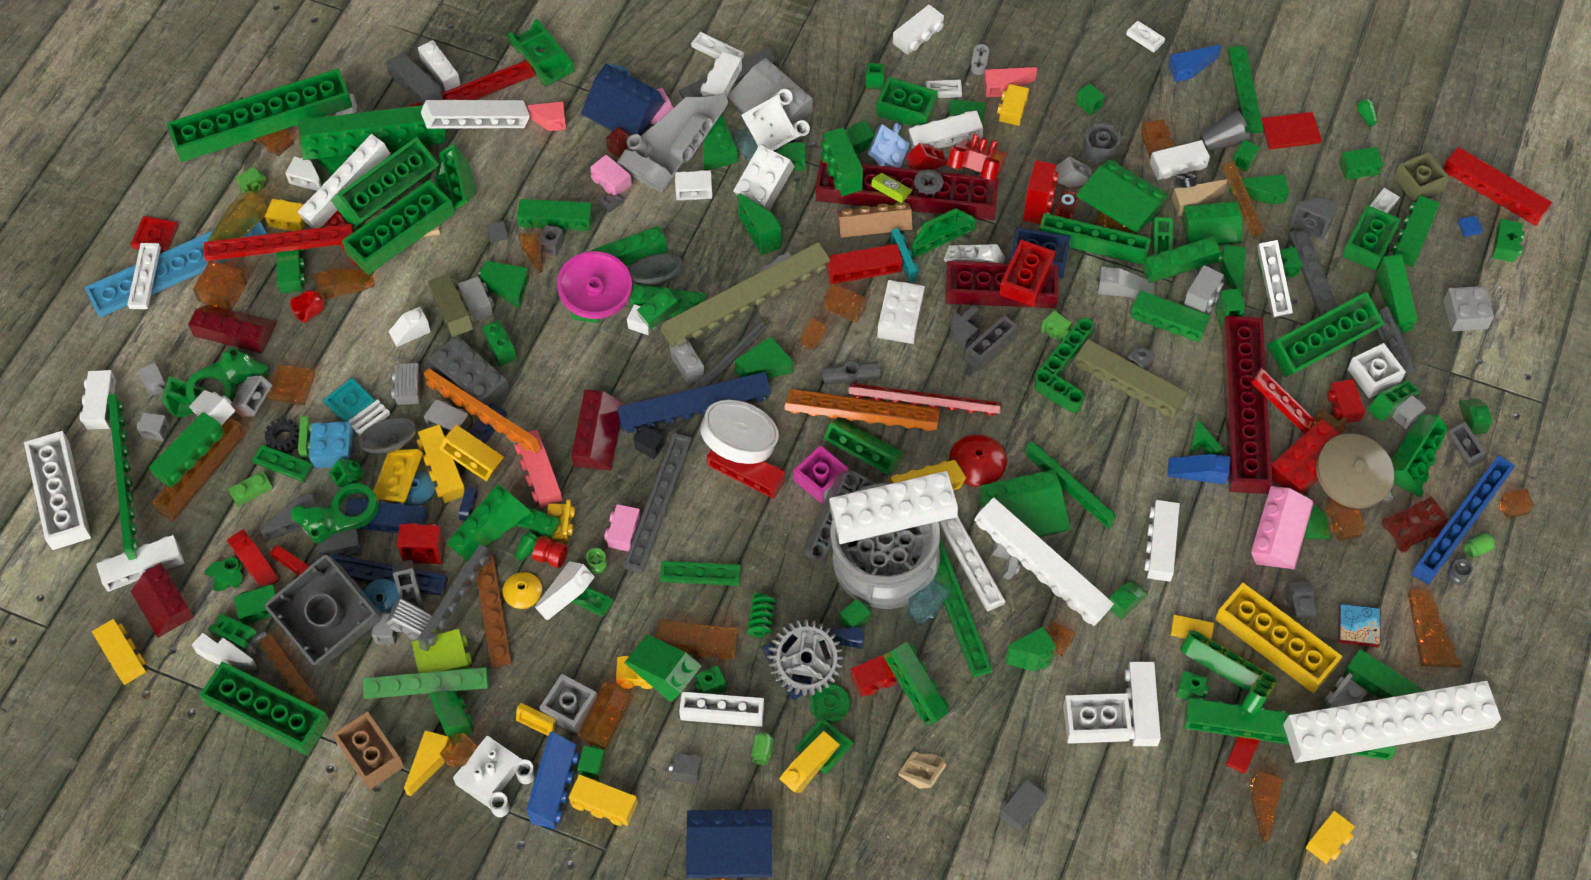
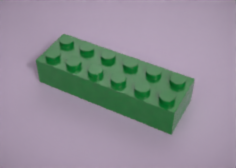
(384, 182)
(398, 227)
(1325, 334)
(264, 708)

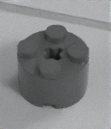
(1101, 143)

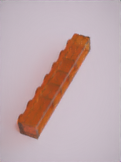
(1243, 199)
(287, 670)

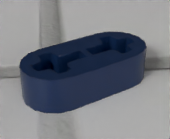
(468, 502)

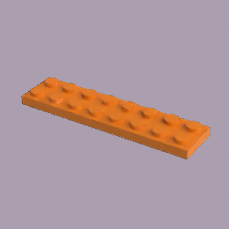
(862, 409)

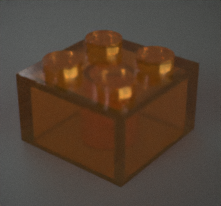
(220, 285)

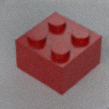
(421, 543)

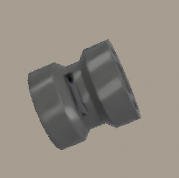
(1460, 571)

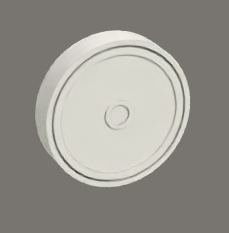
(739, 431)

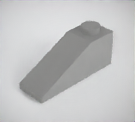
(1122, 283)

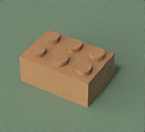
(368, 750)

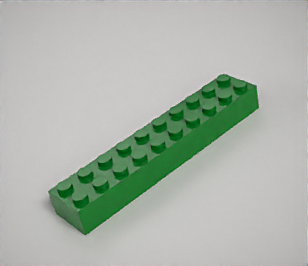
(259, 115)

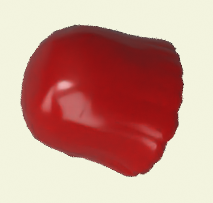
(307, 305)

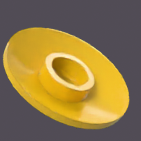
(524, 597)

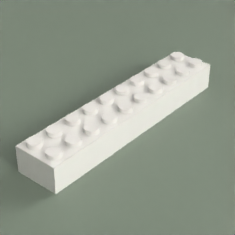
(1391, 721)

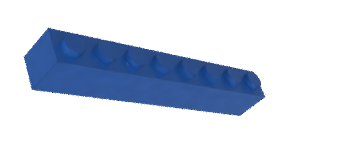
(1463, 520)

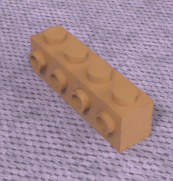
(874, 220)

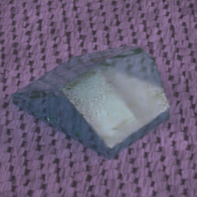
(745, 143)

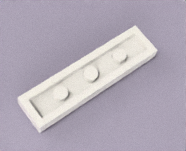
(144, 276)

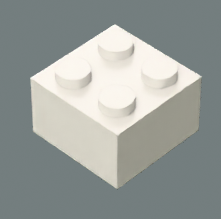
(1376, 370)

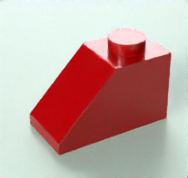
(925, 158)

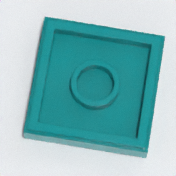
(348, 400)

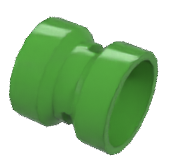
(595, 556)

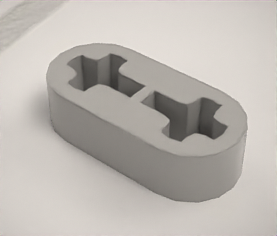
(980, 59)

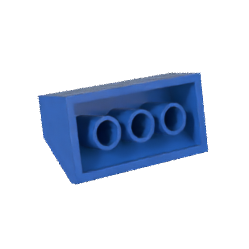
(552, 781)

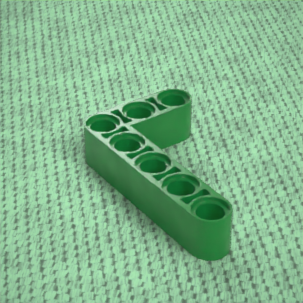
(1061, 363)
(1232, 667)

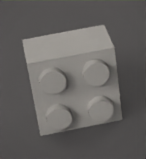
(1204, 290)
(1468, 308)
(568, 703)

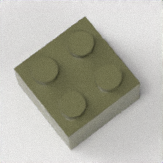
(1421, 177)

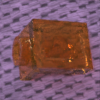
(1339, 426)

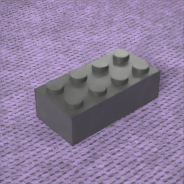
(469, 371)

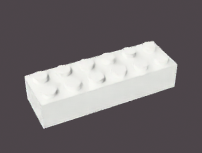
(57, 490)
(893, 507)

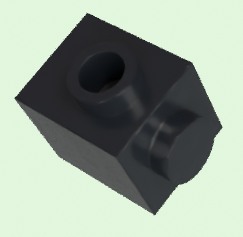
(648, 441)

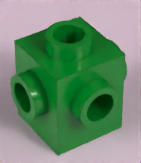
(346, 472)

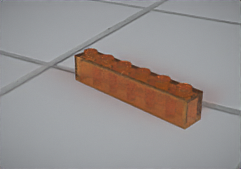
(173, 500)

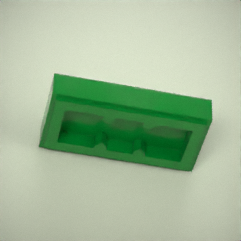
(594, 601)

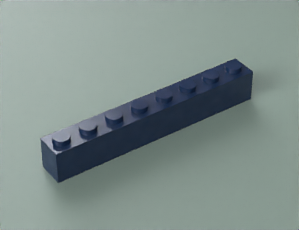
(691, 402)

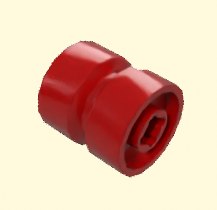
(550, 552)

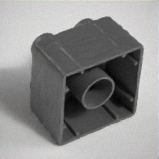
(323, 611)

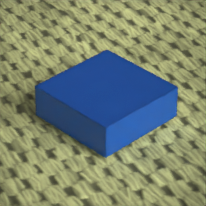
(1470, 226)

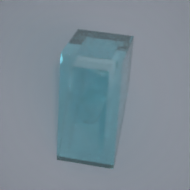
(927, 602)

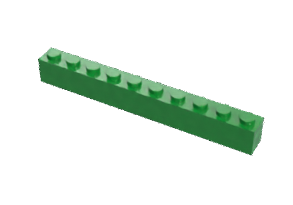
(1238, 722)

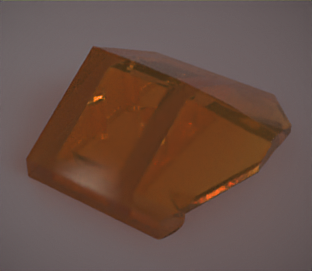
(532, 249)

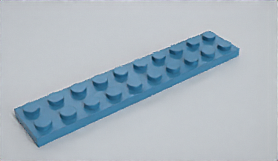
(172, 268)

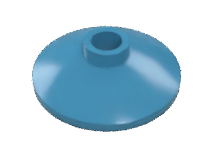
(423, 491)
(387, 589)

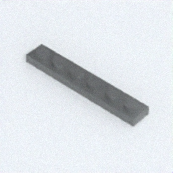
(1312, 271)
(451, 601)

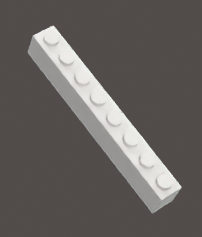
(1043, 562)

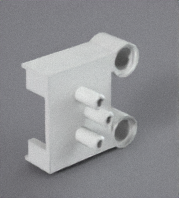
(770, 123)
(489, 773)

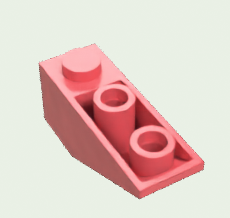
(998, 79)

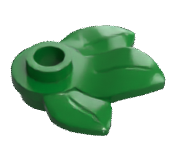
(224, 575)

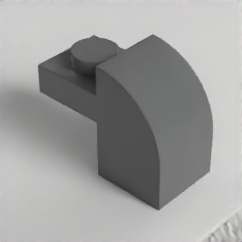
(961, 327)
(1300, 597)

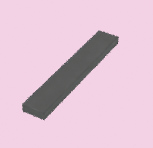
(694, 89)

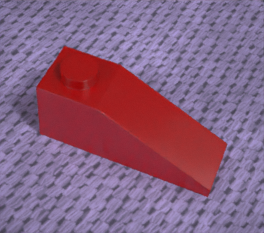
(252, 559)

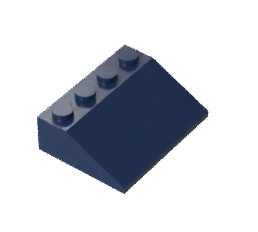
(621, 101)
(729, 843)

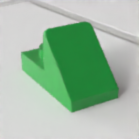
(1203, 439)

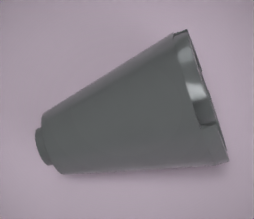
(1226, 132)

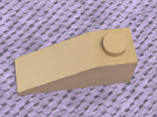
(1197, 195)

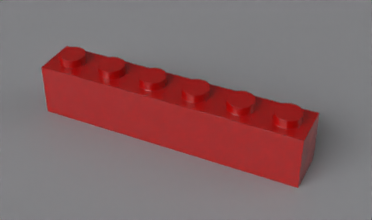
(1497, 186)

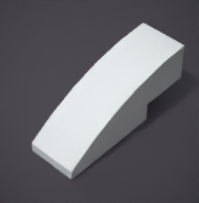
(223, 652)

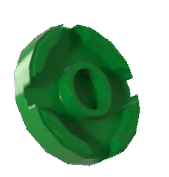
(830, 704)

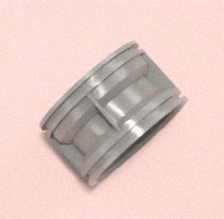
(894, 581)

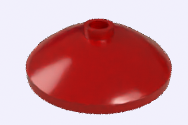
(983, 468)

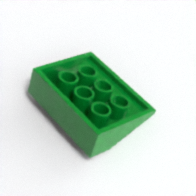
(1123, 196)
(1033, 500)

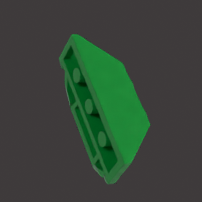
(455, 176)
(941, 231)

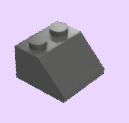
(1315, 216)

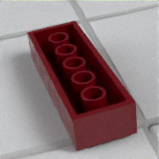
(980, 285)

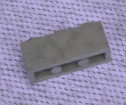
(991, 343)

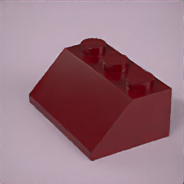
(160, 601)

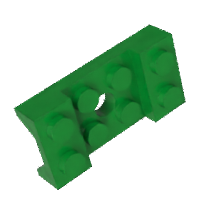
(550, 64)

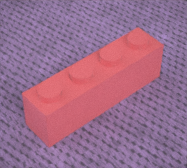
(540, 474)

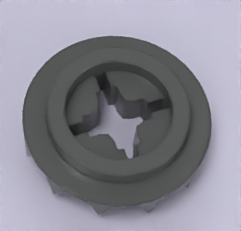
(927, 176)

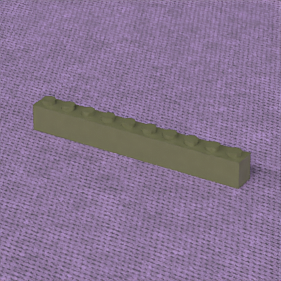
(744, 295)

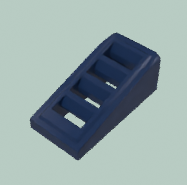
(848, 636)

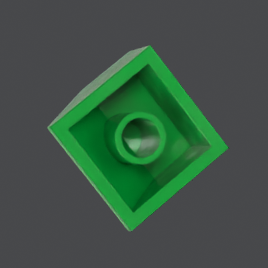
(1031, 651)
(451, 713)

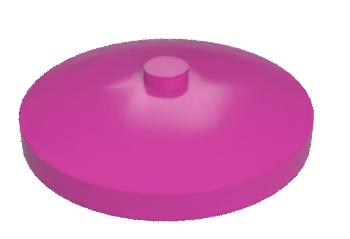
(594, 285)

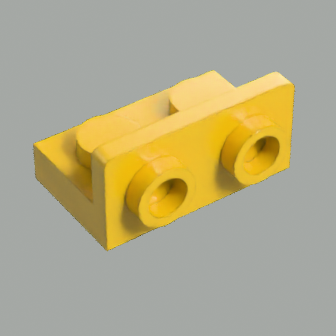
(564, 513)

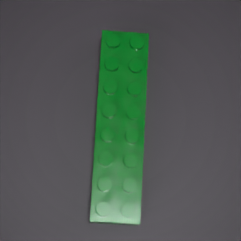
(345, 133)

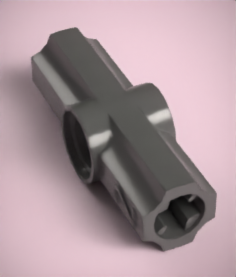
(841, 374)

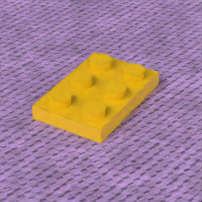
(397, 475)

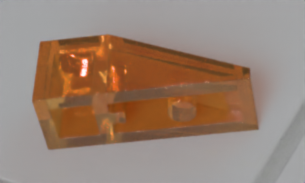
(341, 282)
(1264, 800)

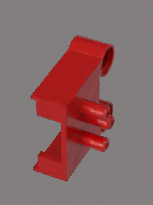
(978, 157)

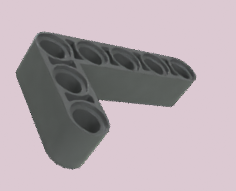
(823, 519)

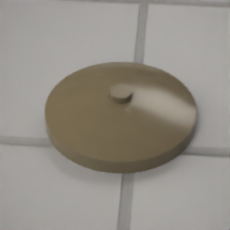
(1355, 471)

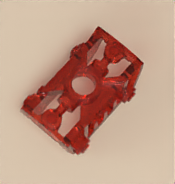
(1418, 531)

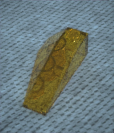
(240, 217)

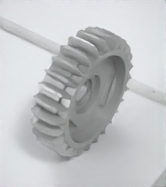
(790, 662)

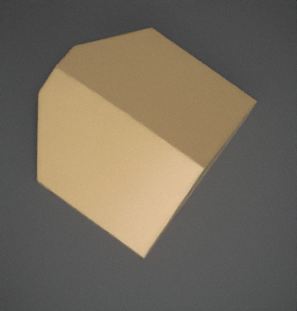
(922, 769)

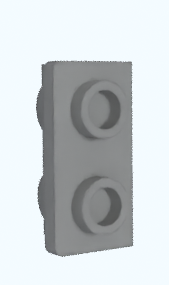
(1346, 693)

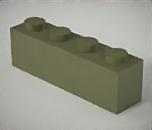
(450, 304)

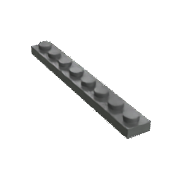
(657, 503)

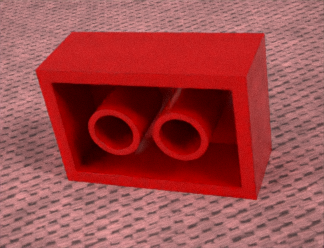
(1040, 191)
(1027, 273)

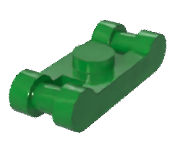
(231, 630)

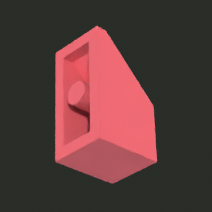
(548, 115)

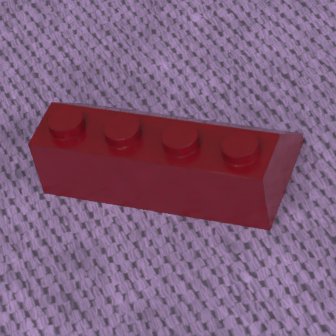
(231, 328)
(596, 431)

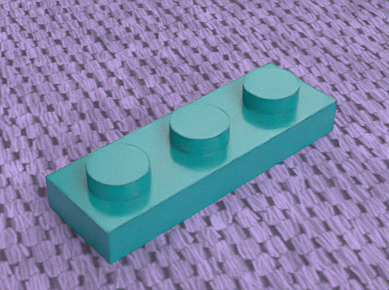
(908, 266)

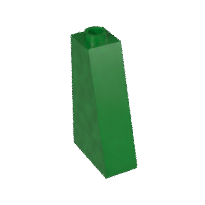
(1396, 291)

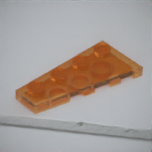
(1430, 633)

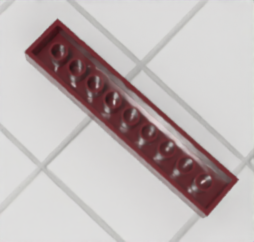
(965, 192)
(1246, 406)

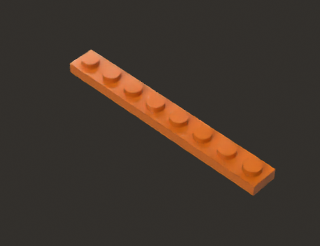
(485, 414)

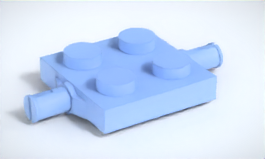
(888, 147)

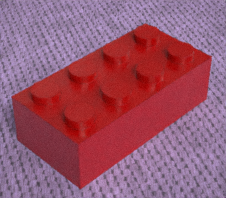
(1298, 464)

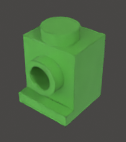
(251, 180)
(1056, 326)

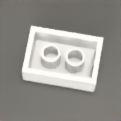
(764, 177)
(900, 311)
(1097, 718)

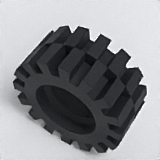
(279, 427)

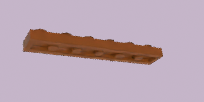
(493, 615)

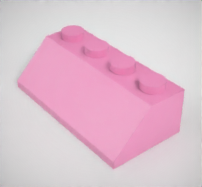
(1281, 528)

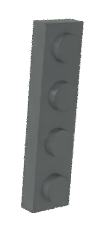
(1394, 341)

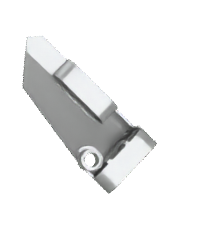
(671, 140)

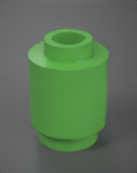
(1479, 545)
(762, 748)

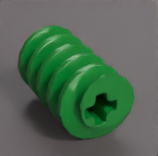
(761, 615)

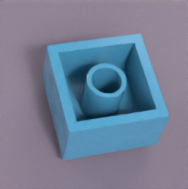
(330, 443)

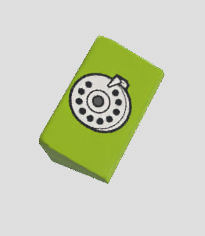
(891, 187)

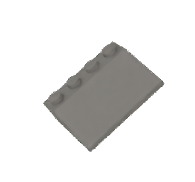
(763, 82)

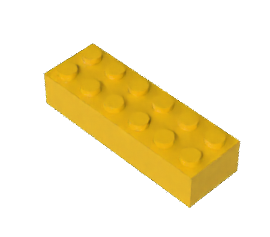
(1278, 638)

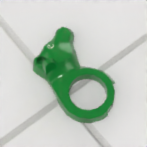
(229, 371)
(326, 521)

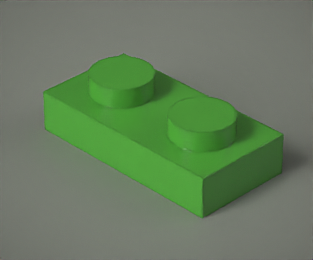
(304, 437)
(250, 488)

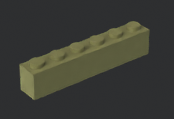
(1130, 378)

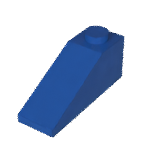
(1190, 63)
(1200, 468)

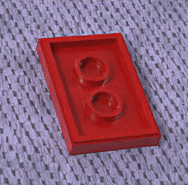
(1291, 130)

